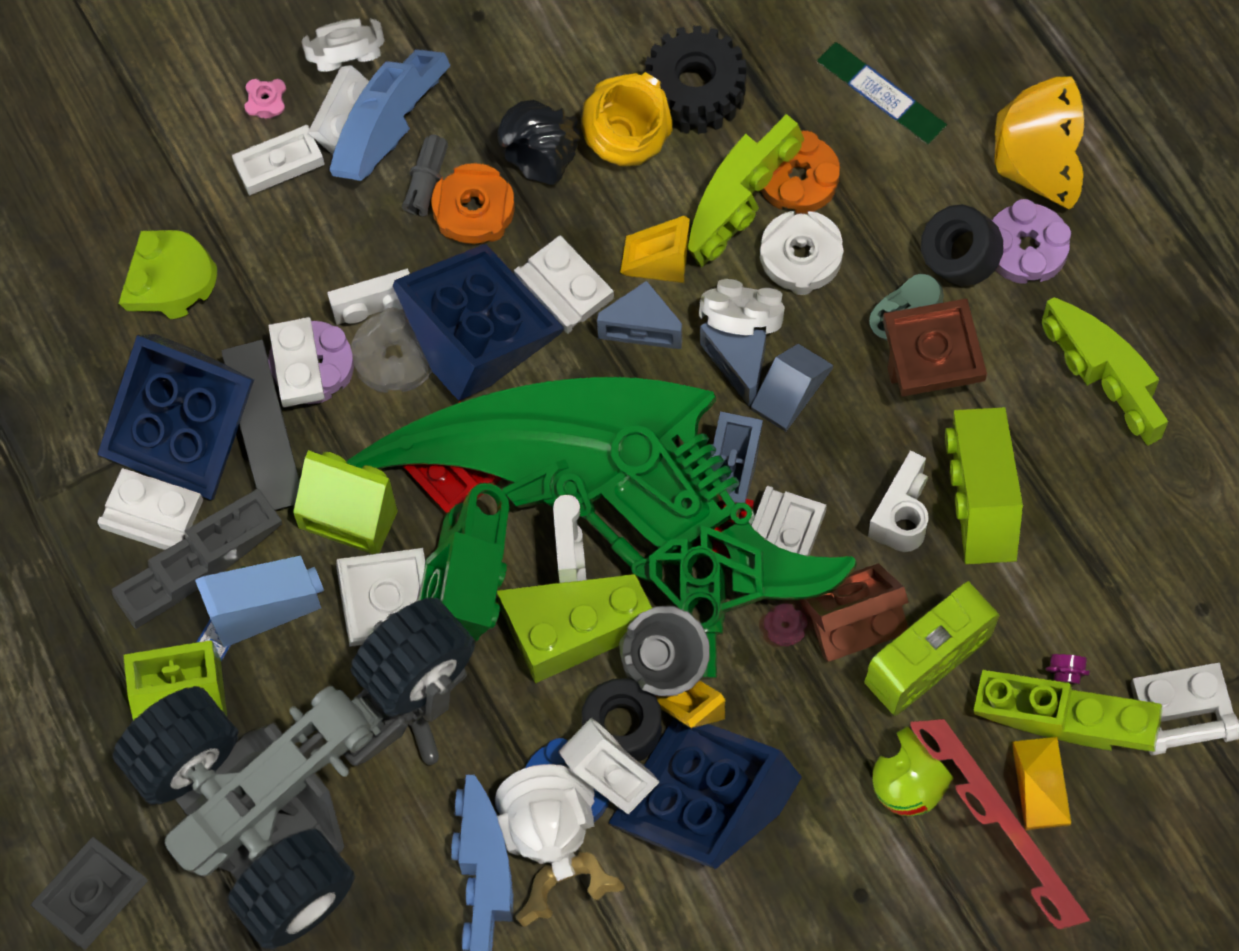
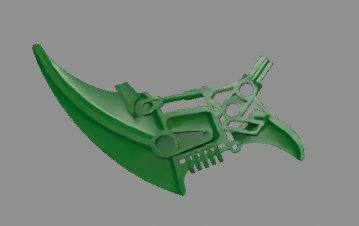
(619, 444)

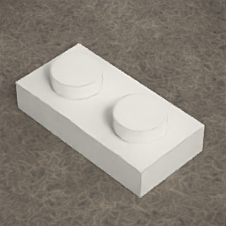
(337, 107)
(278, 160)
(365, 298)
(296, 362)

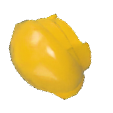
(626, 119)

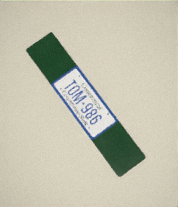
(882, 92)

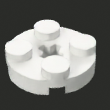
(344, 42)
(801, 273)
(741, 309)

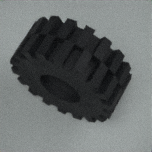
(703, 51)

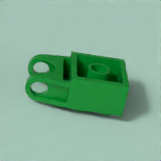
(469, 561)

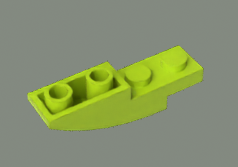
(729, 197)
(1101, 353)
(1070, 715)

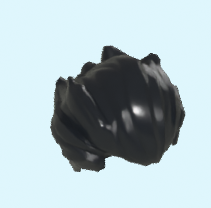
(539, 140)

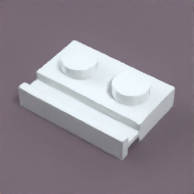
(564, 283)
(149, 510)
(789, 520)

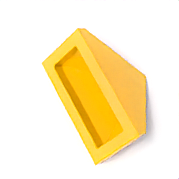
(658, 251)
(695, 706)
(1041, 783)

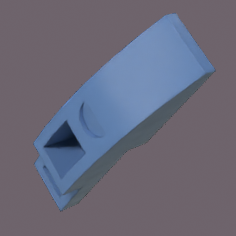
(379, 112)
(483, 854)

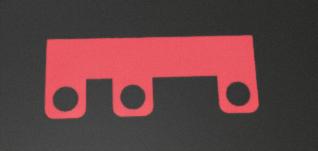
(999, 812)

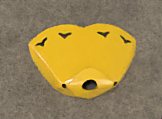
(1034, 146)

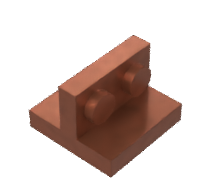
(933, 347)
(858, 612)

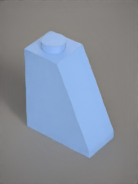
(259, 597)

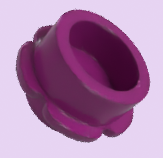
(1068, 668)

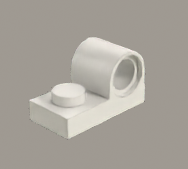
(901, 504)
(607, 767)

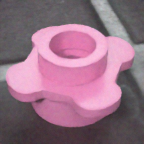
(265, 107)

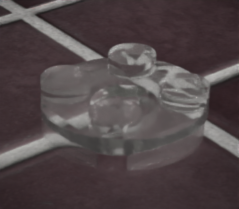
(370, 347)

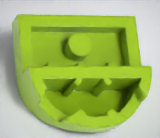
(168, 274)

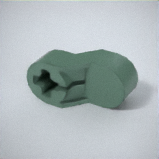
(915, 292)

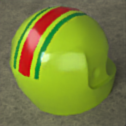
(910, 780)

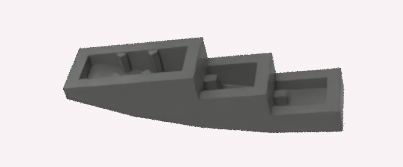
(265, 427)
(206, 550)

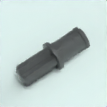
(425, 175)

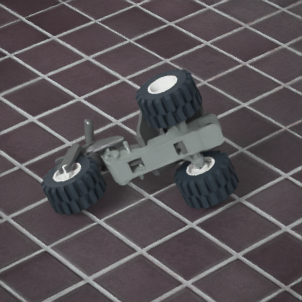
(259, 801)

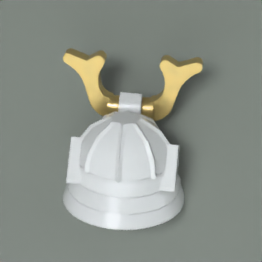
(546, 819)

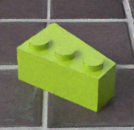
(986, 483)
(570, 620)

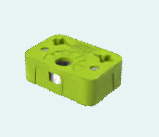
(931, 648)

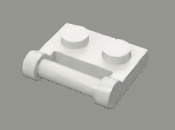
(569, 539)
(1186, 695)

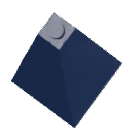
(474, 319)
(176, 414)
(710, 793)

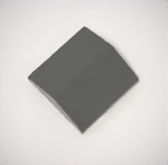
(88, 893)

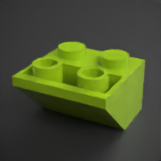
(345, 502)
(170, 669)

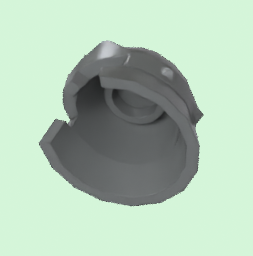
(665, 651)

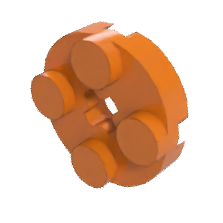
(820, 180)
(473, 225)

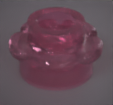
(781, 635)

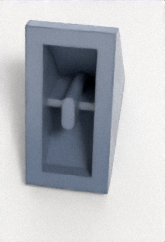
(640, 319)
(737, 357)
(790, 385)
(738, 444)

